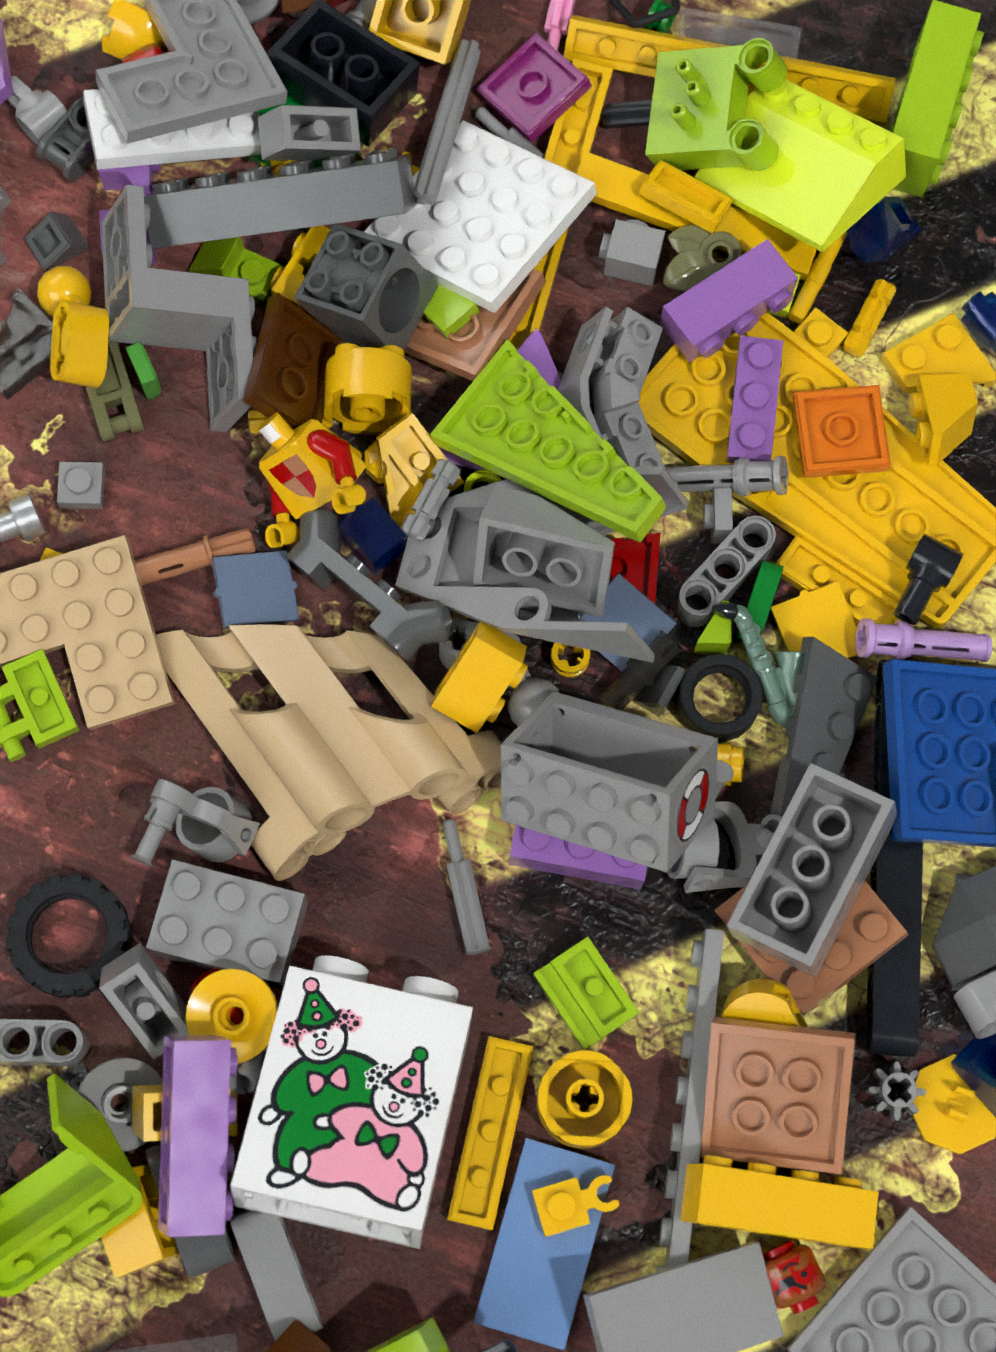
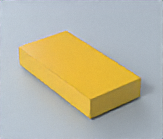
(686, 196)

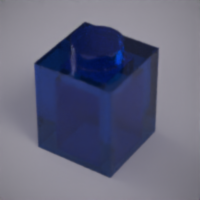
(882, 230)
(373, 535)

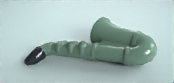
(775, 682)

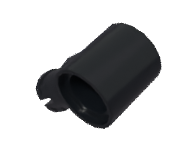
(930, 569)

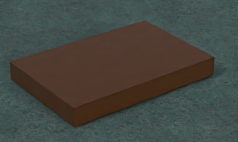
(290, 364)

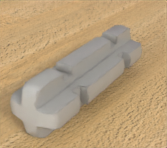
(430, 499)

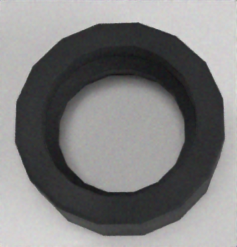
(724, 665)

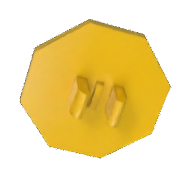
(950, 1110)

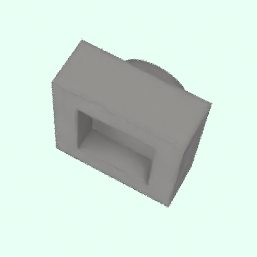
(81, 485)
(718, 514)

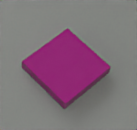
(534, 87)

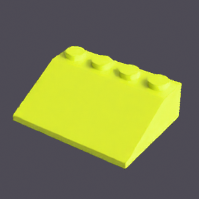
(825, 169)

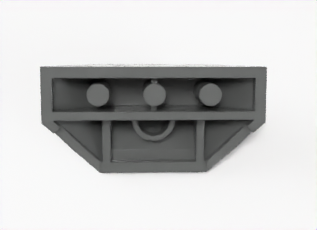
(968, 929)

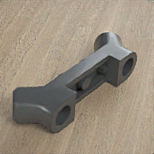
(399, 626)

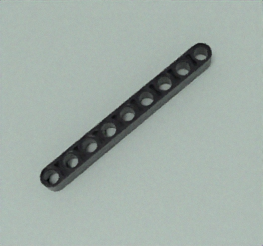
(897, 881)

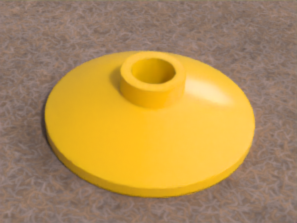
(217, 995)

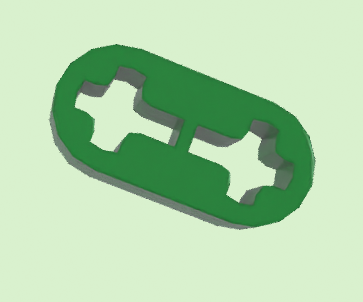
(763, 592)

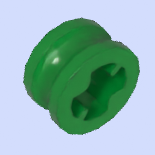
(665, 24)

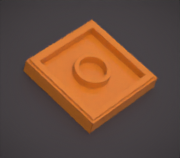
(841, 431)

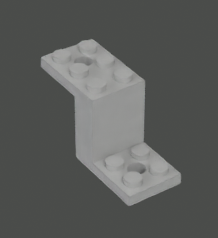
(177, 308)

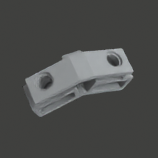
(609, 371)

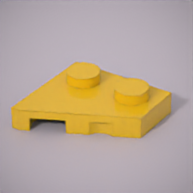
(406, 463)

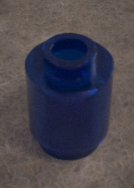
(981, 318)

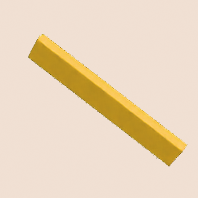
(620, 188)

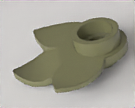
(695, 256)

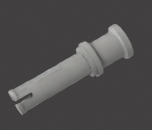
(742, 476)

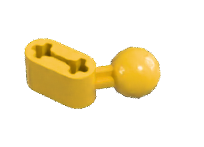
(78, 328)

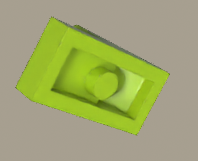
(231, 259)

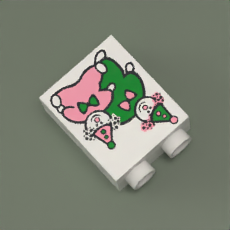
(353, 1102)

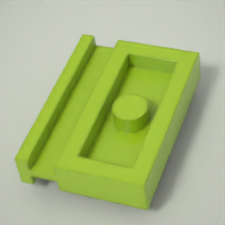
(586, 993)

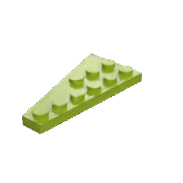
(538, 440)

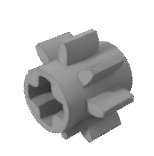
(908, 1092)

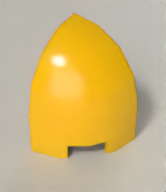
(130, 30)

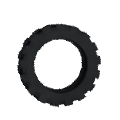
(28, 912)

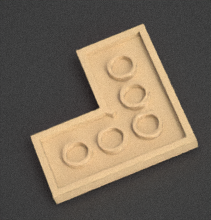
(100, 616)

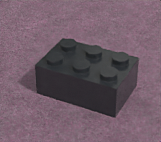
(344, 65)

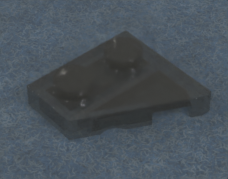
(23, 345)

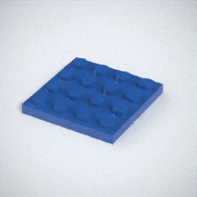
(941, 752)

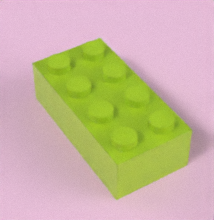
(934, 92)

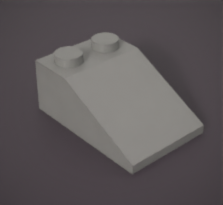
(542, 547)

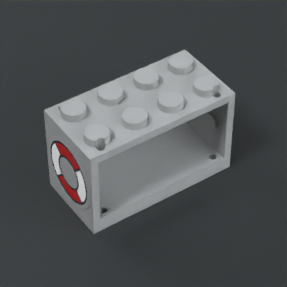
(609, 780)

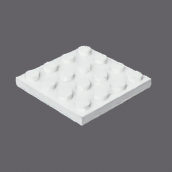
(490, 217)

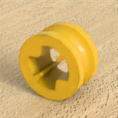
(562, 667)

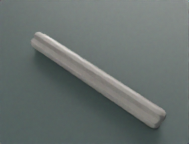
(446, 122)

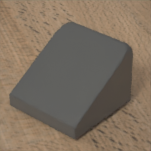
(55, 240)
(659, 695)

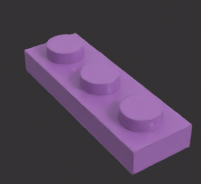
(754, 399)

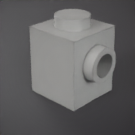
(632, 251)

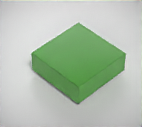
(144, 370)

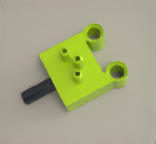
(701, 107)

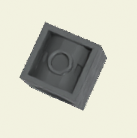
(366, 289)

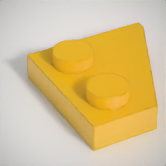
(938, 350)

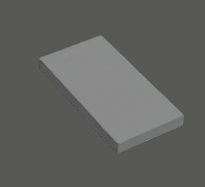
(692, 1307)

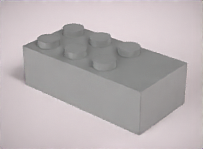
(812, 869)

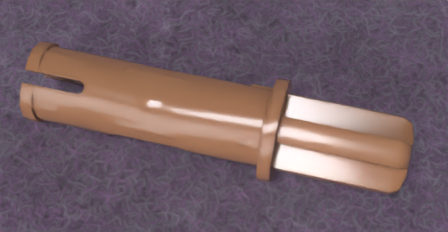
(193, 556)

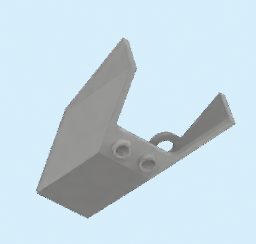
(445, 563)

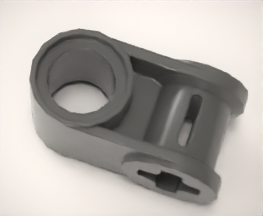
(68, 144)

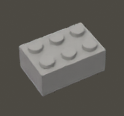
(227, 923)

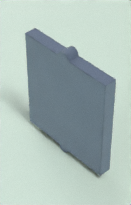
(255, 589)
(631, 606)

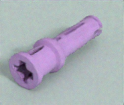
(903, 641)

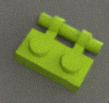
(41, 704)

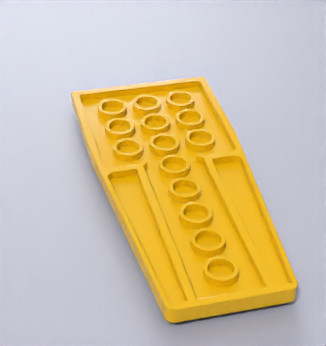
(856, 519)

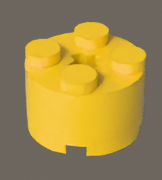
(367, 388)
(604, 1082)

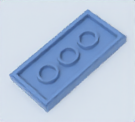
(535, 1277)

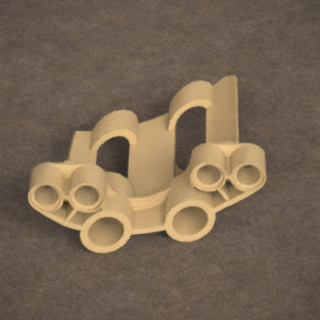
(321, 757)

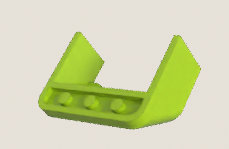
(69, 1197)

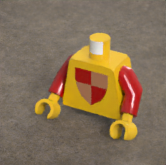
(305, 472)

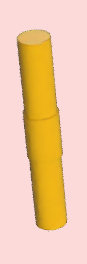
(815, 281)

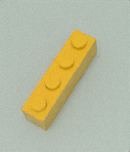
(779, 1205)

